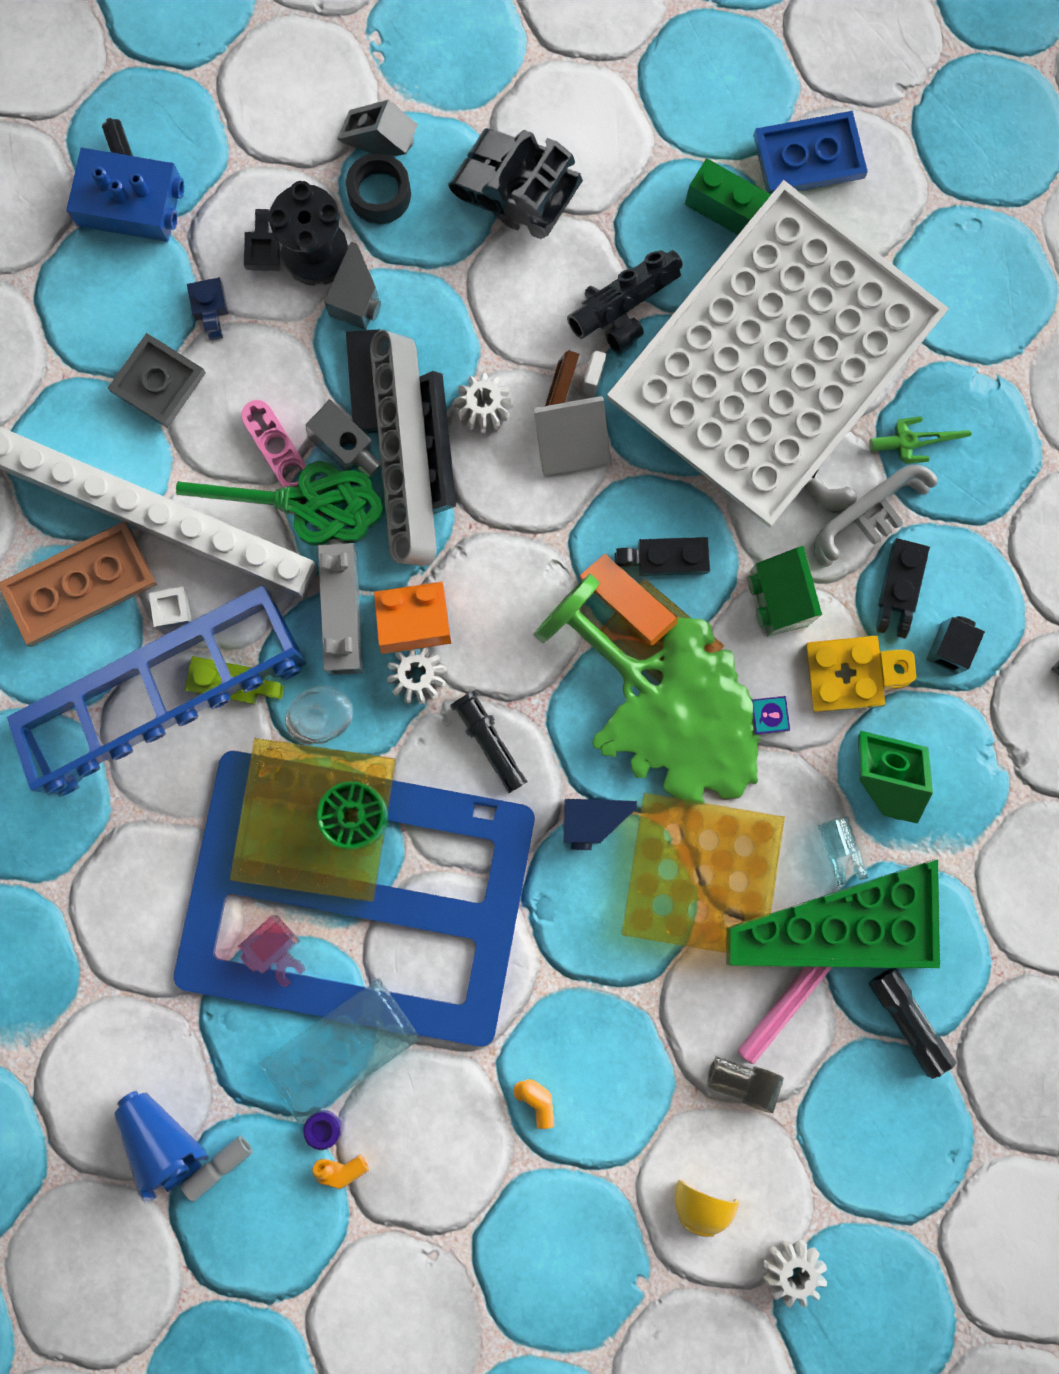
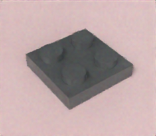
(157, 380)

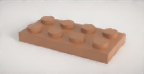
(77, 584)

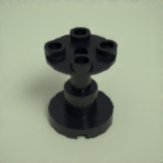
(308, 228)

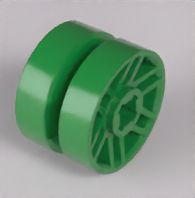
(334, 815)

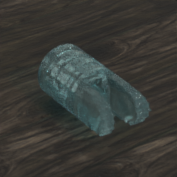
(840, 843)

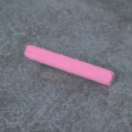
(781, 1012)

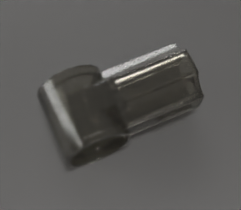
(754, 1086)

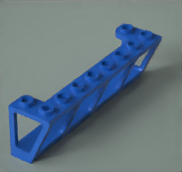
(66, 779)

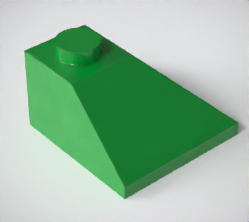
(895, 775)

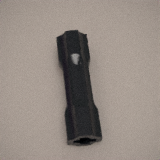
(925, 1043)

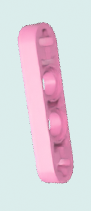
(278, 462)

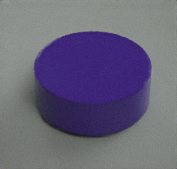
(322, 1130)

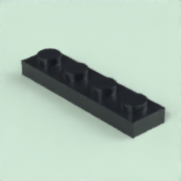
(437, 441)

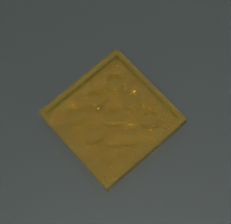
(279, 826)

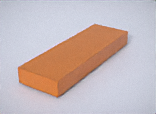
(630, 600)

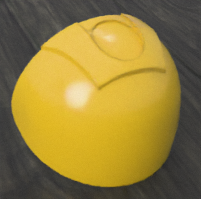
(701, 1212)

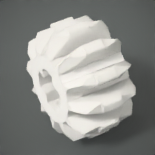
(483, 415)
(406, 669)
(807, 1277)

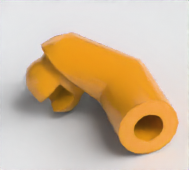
(538, 1098)
(337, 1174)

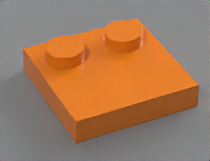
(412, 617)

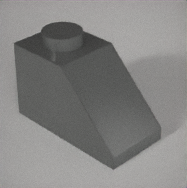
(379, 129)
(353, 292)

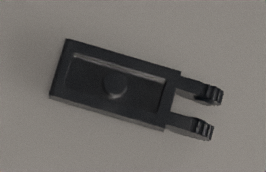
(902, 584)

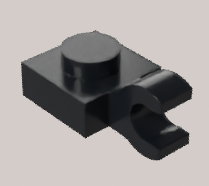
(261, 246)

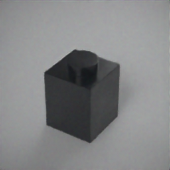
(956, 644)

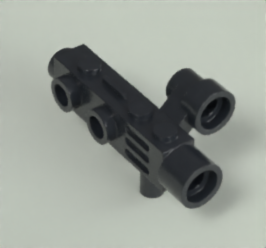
(622, 295)

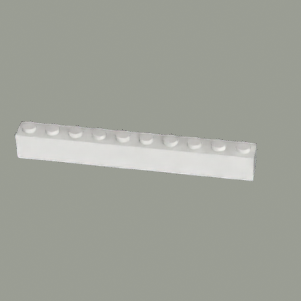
(156, 515)

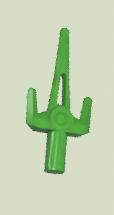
(907, 440)

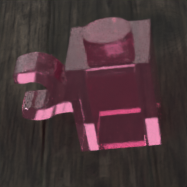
(271, 946)

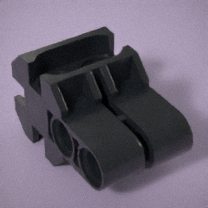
(518, 179)

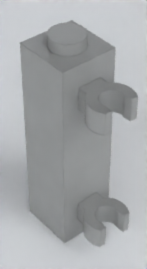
(340, 608)

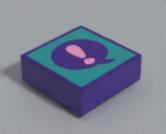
(770, 715)

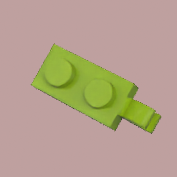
(205, 676)

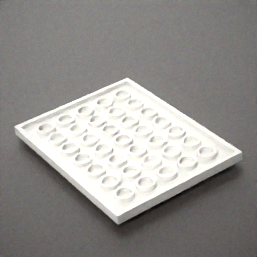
(777, 353)

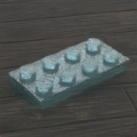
(339, 1051)

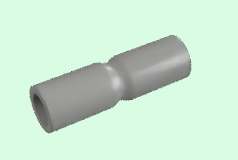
(212, 1171)

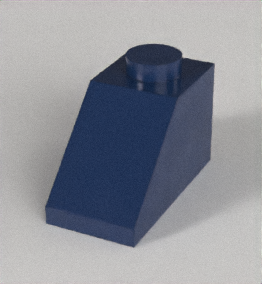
(593, 820)

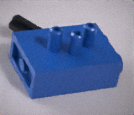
(124, 191)

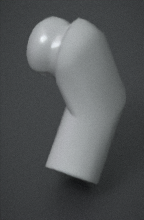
(831, 499)

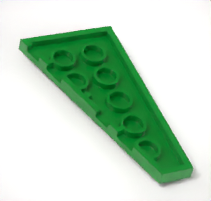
(865, 925)

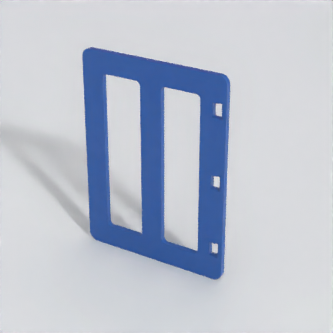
(487, 922)

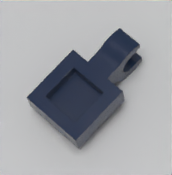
(207, 304)

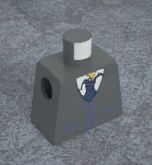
(332, 429)

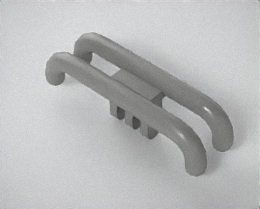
(873, 511)

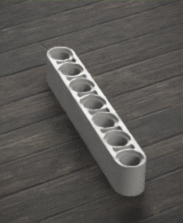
(403, 449)

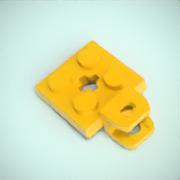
(872, 670)

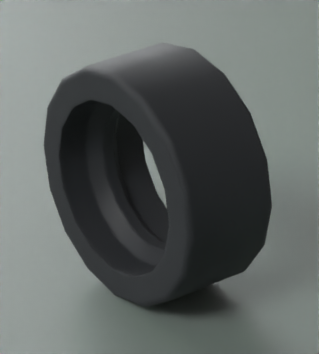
(375, 164)

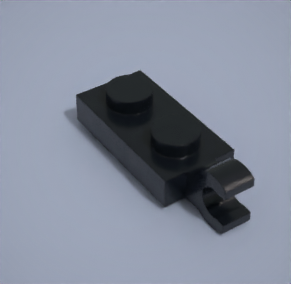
(667, 556)

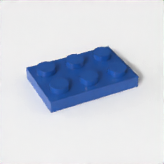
(811, 152)

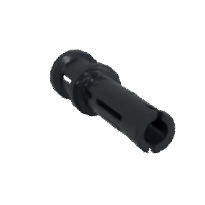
(481, 727)

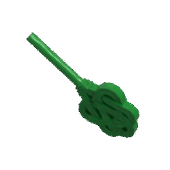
(286, 501)

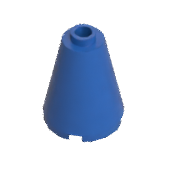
(155, 1145)

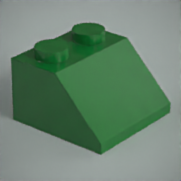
(784, 592)

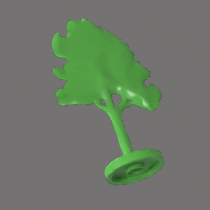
(689, 723)

